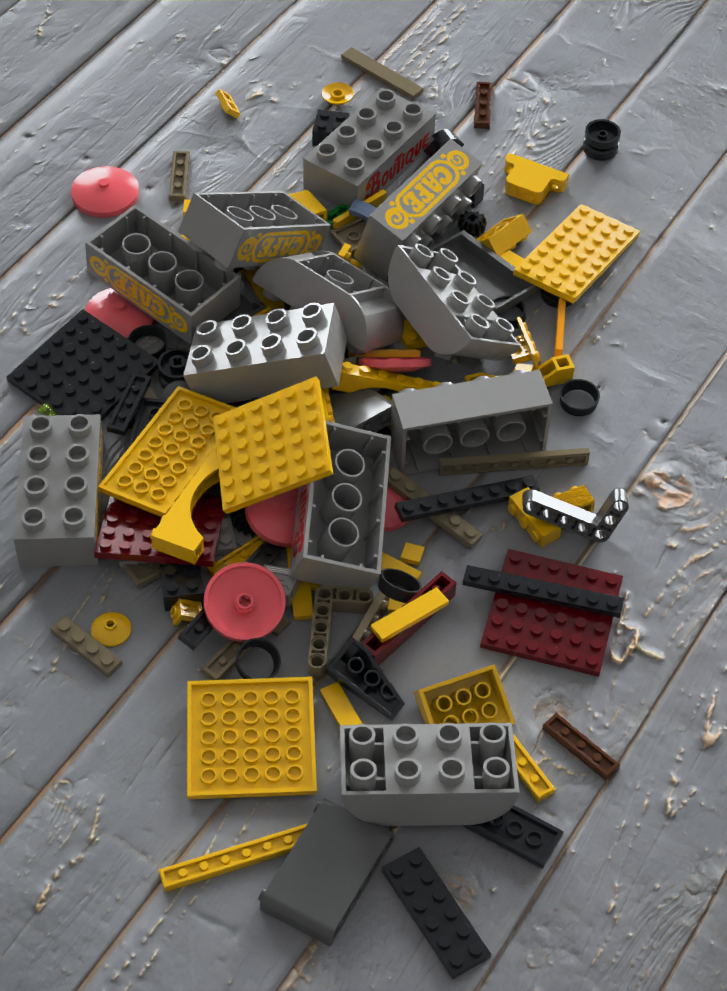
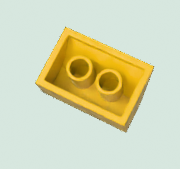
(506, 234)

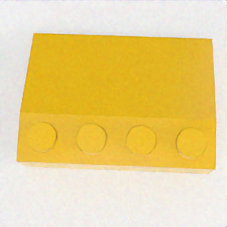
(466, 699)

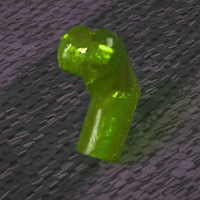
(46, 410)

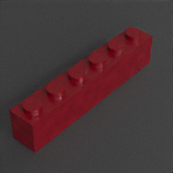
(381, 651)

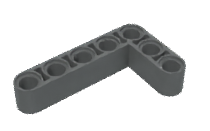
(577, 520)

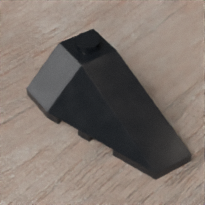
(363, 677)

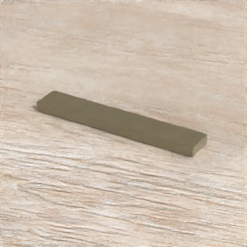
(382, 73)

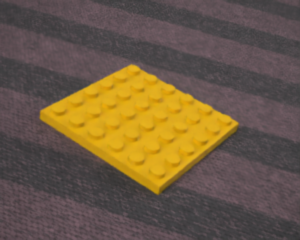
(272, 445)
(250, 738)

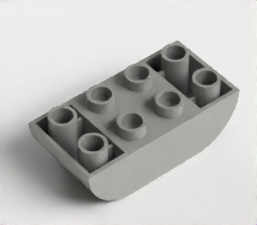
(325, 278)
(446, 306)
(428, 773)

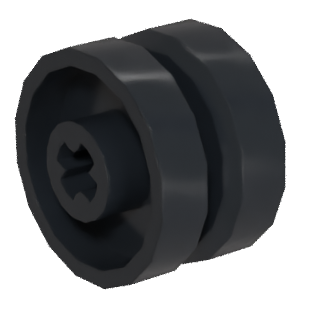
(601, 139)
(172, 365)

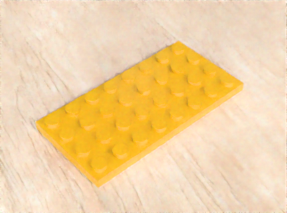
(576, 253)
(166, 453)

